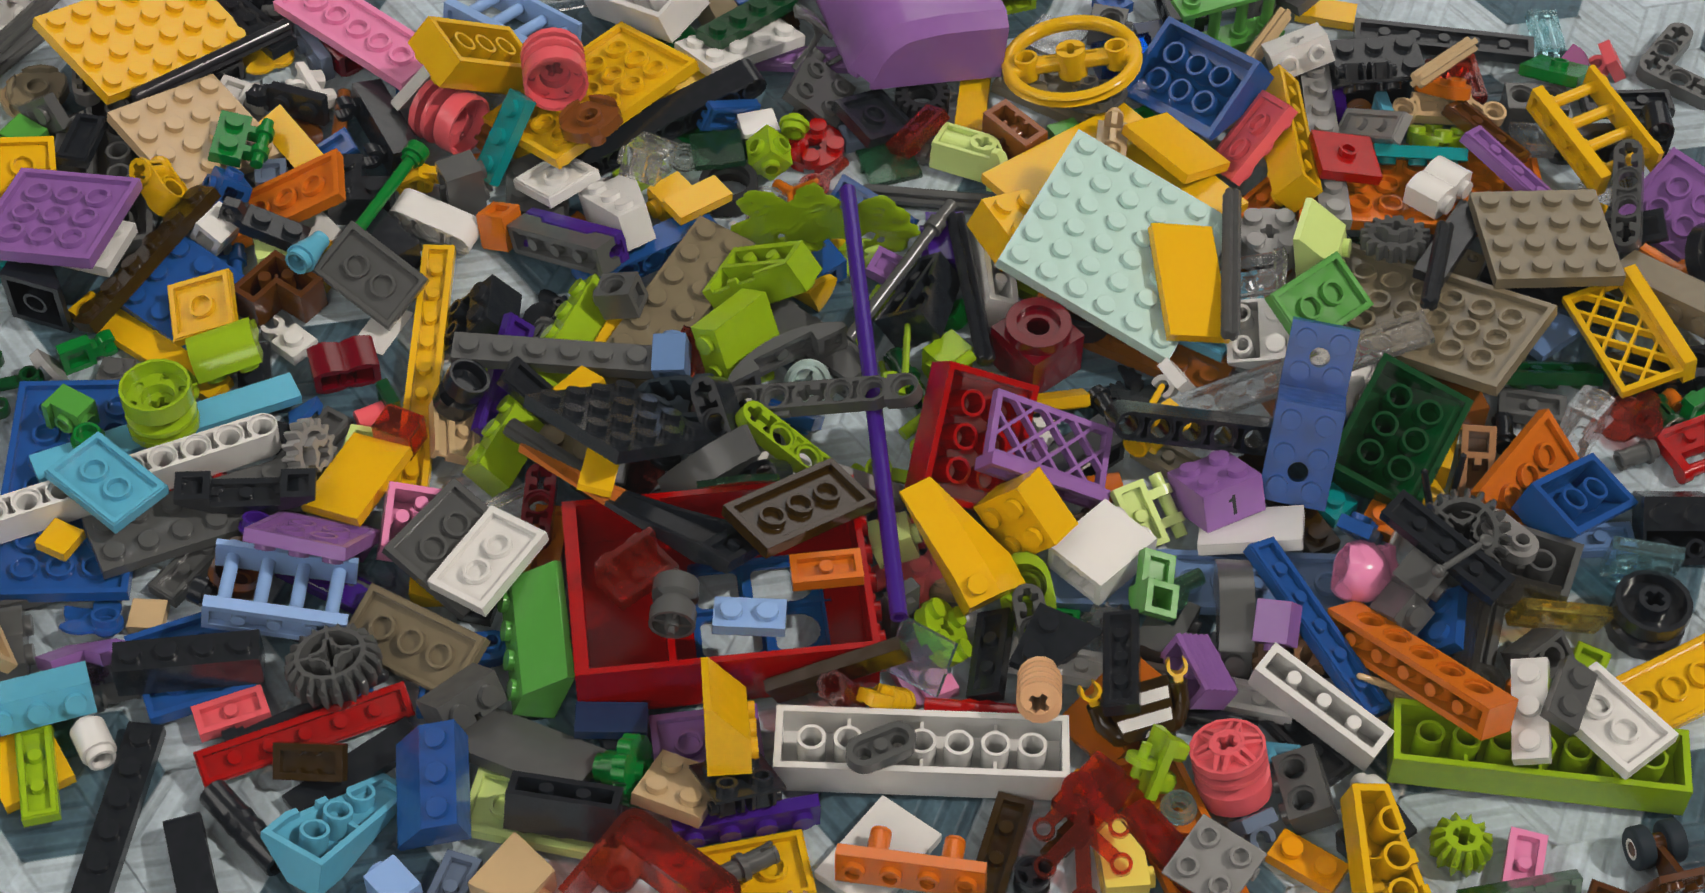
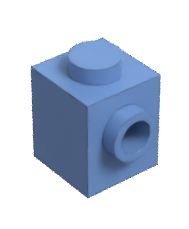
(671, 354)

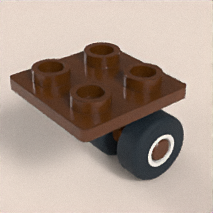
(1664, 850)

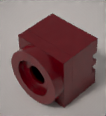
(1037, 343)

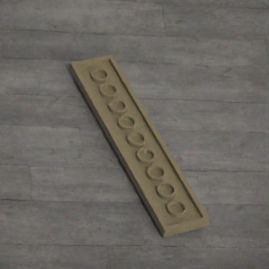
(672, 301)

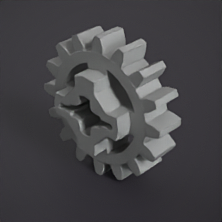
(309, 445)

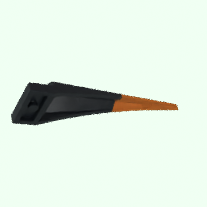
(691, 533)

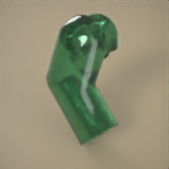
(1188, 582)

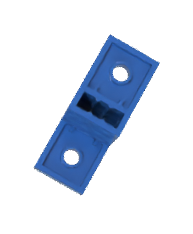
(1309, 413)

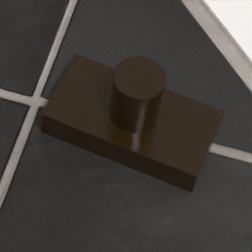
(310, 761)

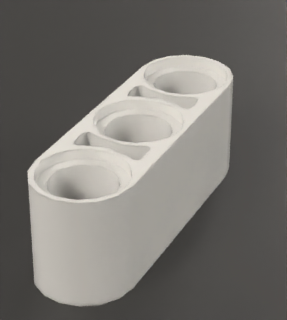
(436, 220)

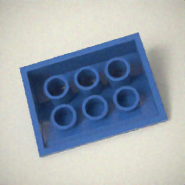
(1197, 79)

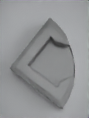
(49, 364)

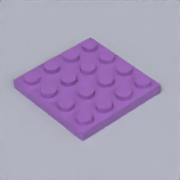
(62, 216)

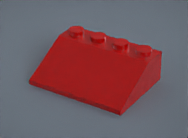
(955, 428)

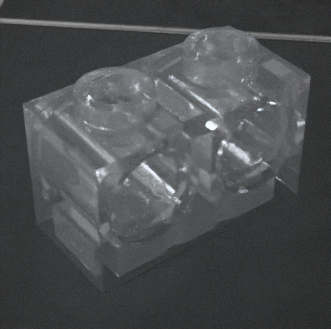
(647, 158)

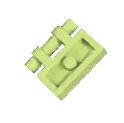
(1139, 506)

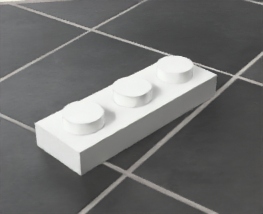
(1529, 730)

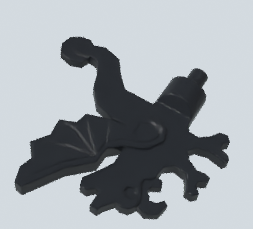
(1133, 382)

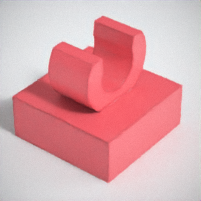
(1608, 61)

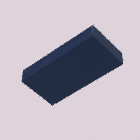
(610, 719)

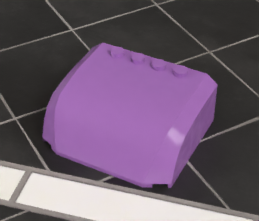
(918, 39)

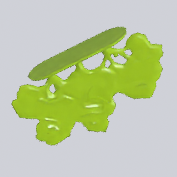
(818, 217)

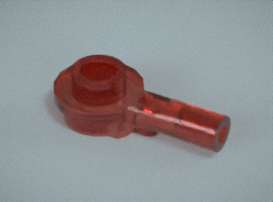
(828, 174)

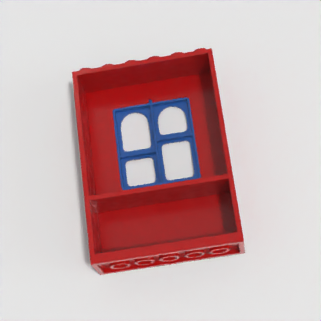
(627, 662)

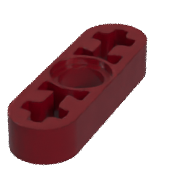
(534, 494)

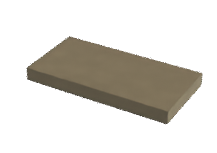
(416, 640)

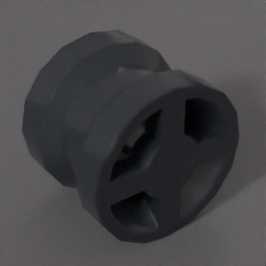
(1025, 876)

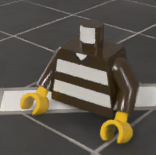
(1162, 703)

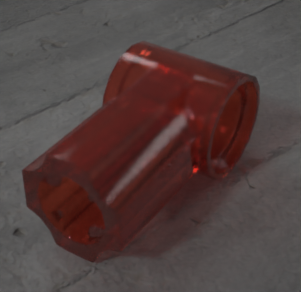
(838, 690)

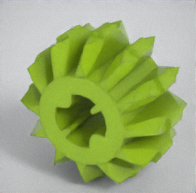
(1461, 845)

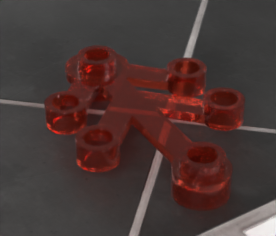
(1081, 834)

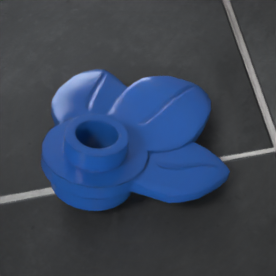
(100, 620)

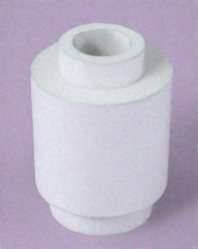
(93, 742)

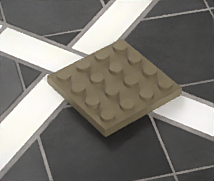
(1545, 239)

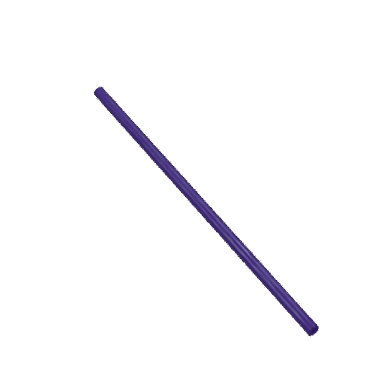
(875, 419)

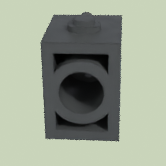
(1539, 643)

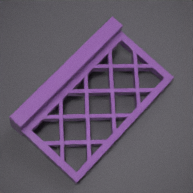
(1008, 466)

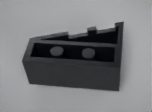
(922, 301)

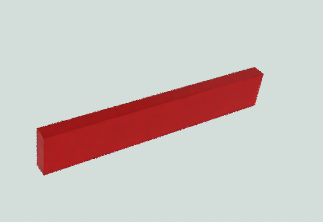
(333, 725)

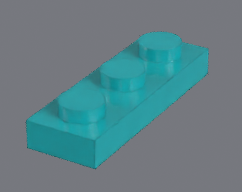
(505, 135)
(1417, 155)

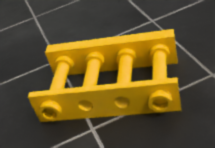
(1571, 144)

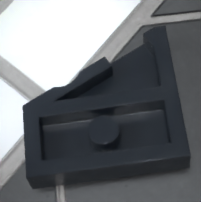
(1054, 637)

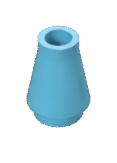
(306, 253)

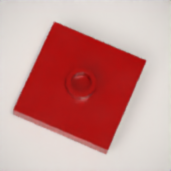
(1345, 157)

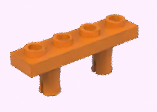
(910, 870)

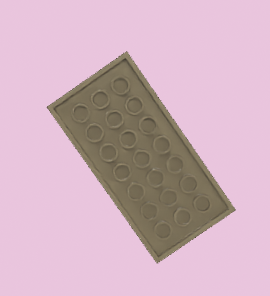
(1476, 328)

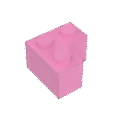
(400, 506)

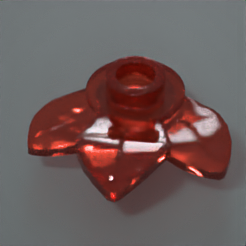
(1635, 417)

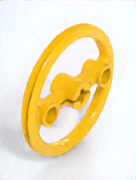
(1072, 61)

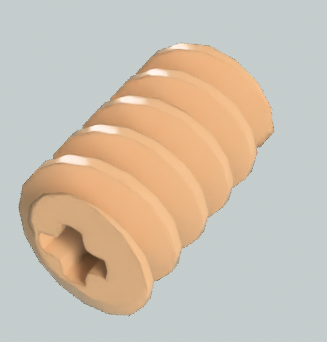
(1039, 690)

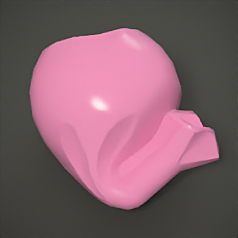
(1362, 570)

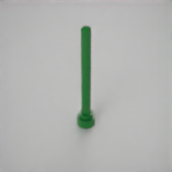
(413, 156)

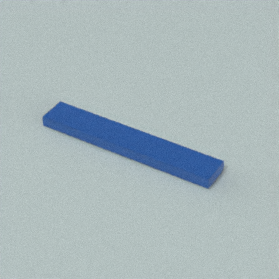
(1316, 625)

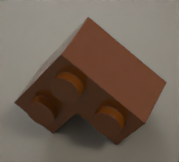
(276, 287)

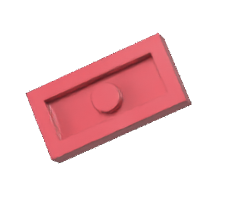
(236, 709)

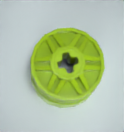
(158, 402)

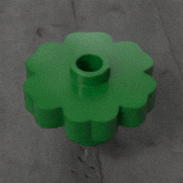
(625, 765)

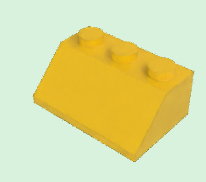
(728, 722)

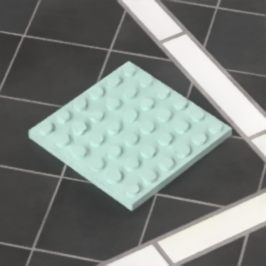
(1092, 246)

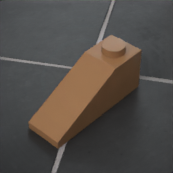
(1480, 447)

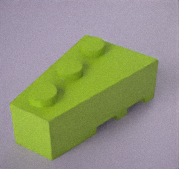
(777, 268)

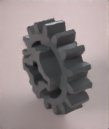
(1394, 239)

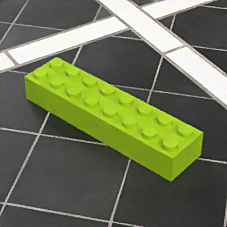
(1441, 755)

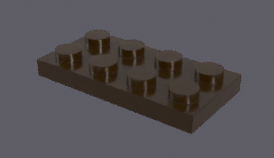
(798, 507)

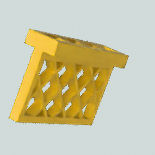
(1656, 325)

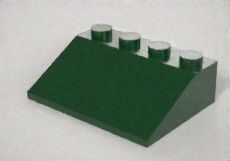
(1397, 430)

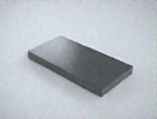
(511, 743)

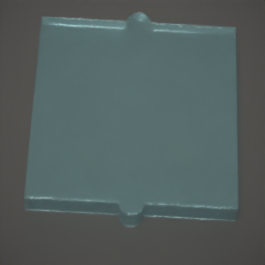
(930, 657)

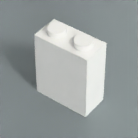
(1100, 551)

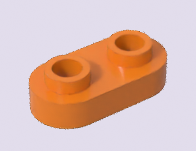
(1451, 89)

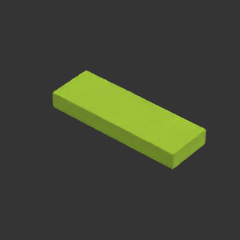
(37, 776)

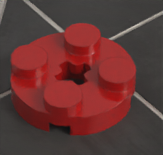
(826, 138)

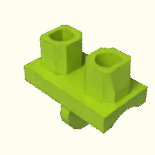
(1154, 759)

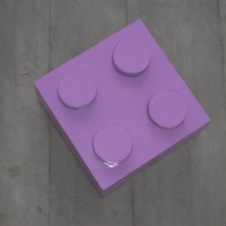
(1217, 490)

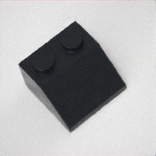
(35, 295)

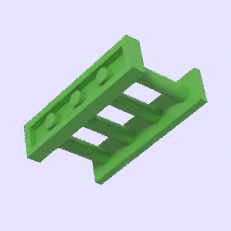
(1238, 34)

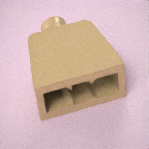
(514, 870)

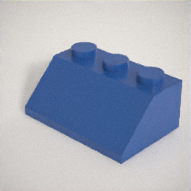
(1574, 499)
(433, 786)

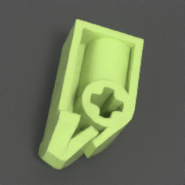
(965, 152)

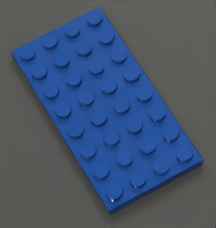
(23, 568)

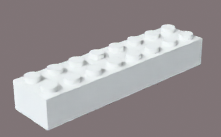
(952, 758)

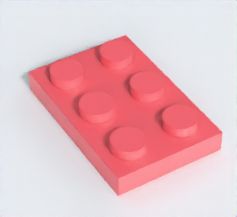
(1254, 135)

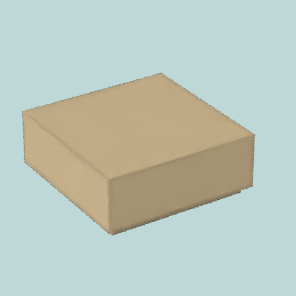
(147, 614)

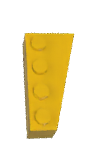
(1376, 842)

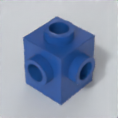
(229, 183)

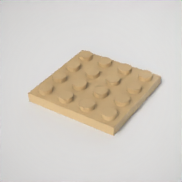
(181, 127)

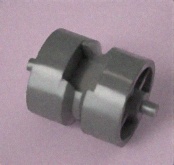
(674, 604)

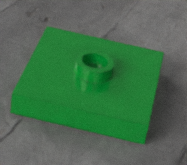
(1554, 70)

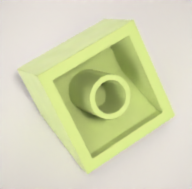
(1318, 237)

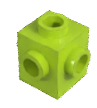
(769, 152)

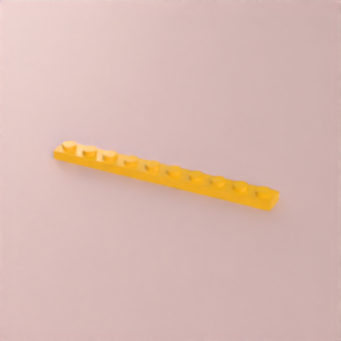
(427, 350)

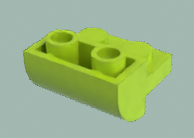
(225, 351)

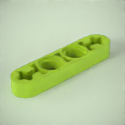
(794, 440)

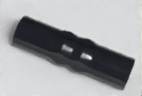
(239, 823)

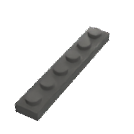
(555, 355)

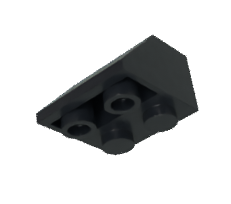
(482, 309)
(1673, 520)

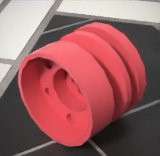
(554, 68)
(447, 117)
(1231, 767)

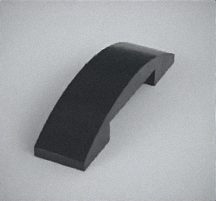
(238, 495)

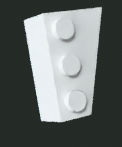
(619, 206)

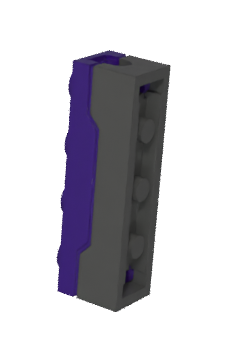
(568, 241)

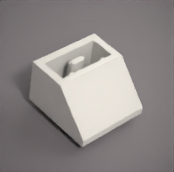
(1260, 336)

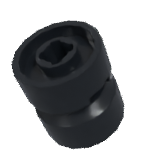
(461, 390)

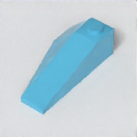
(326, 840)

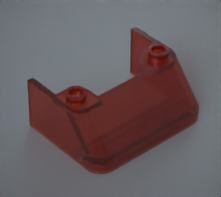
(647, 850)

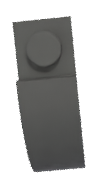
(1235, 614)

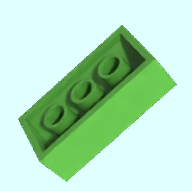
(537, 642)

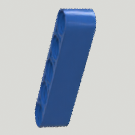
(652, 255)

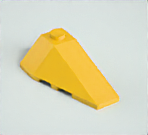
(965, 553)

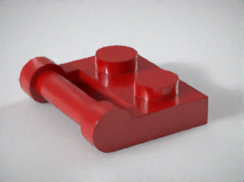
(1682, 442)

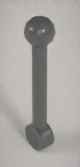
(1485, 542)

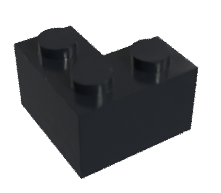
(359, 191)

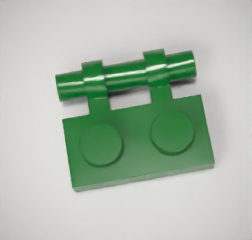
(231, 137)

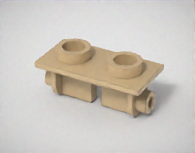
(1110, 130)

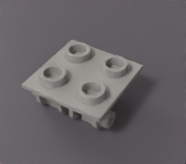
(1214, 860)

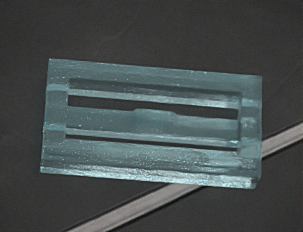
(1547, 49)

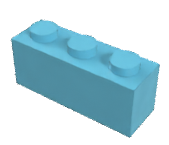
(45, 698)

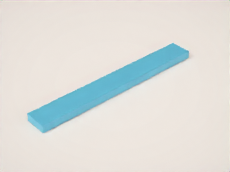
(221, 409)

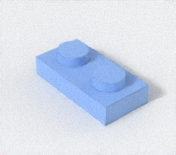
(749, 616)

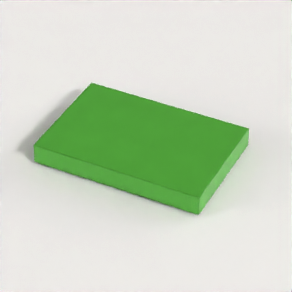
(1321, 294)

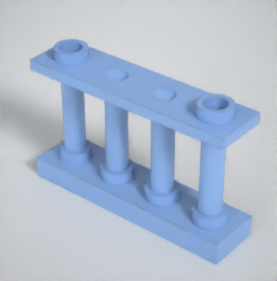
(531, 12)
(274, 620)

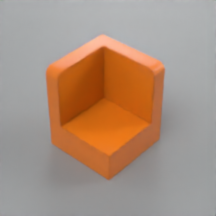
(493, 224)

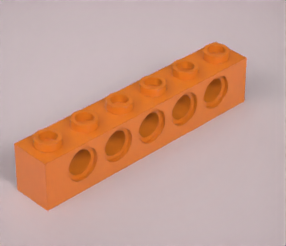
(1425, 672)

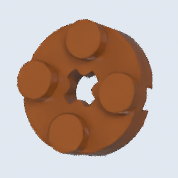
(590, 120)

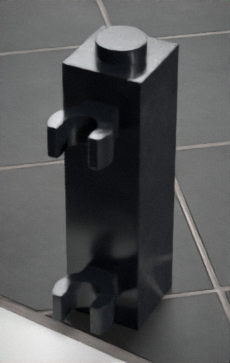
(380, 122)

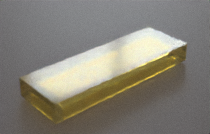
(1559, 615)

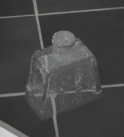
(1588, 411)

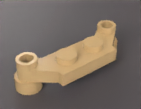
(1428, 109)

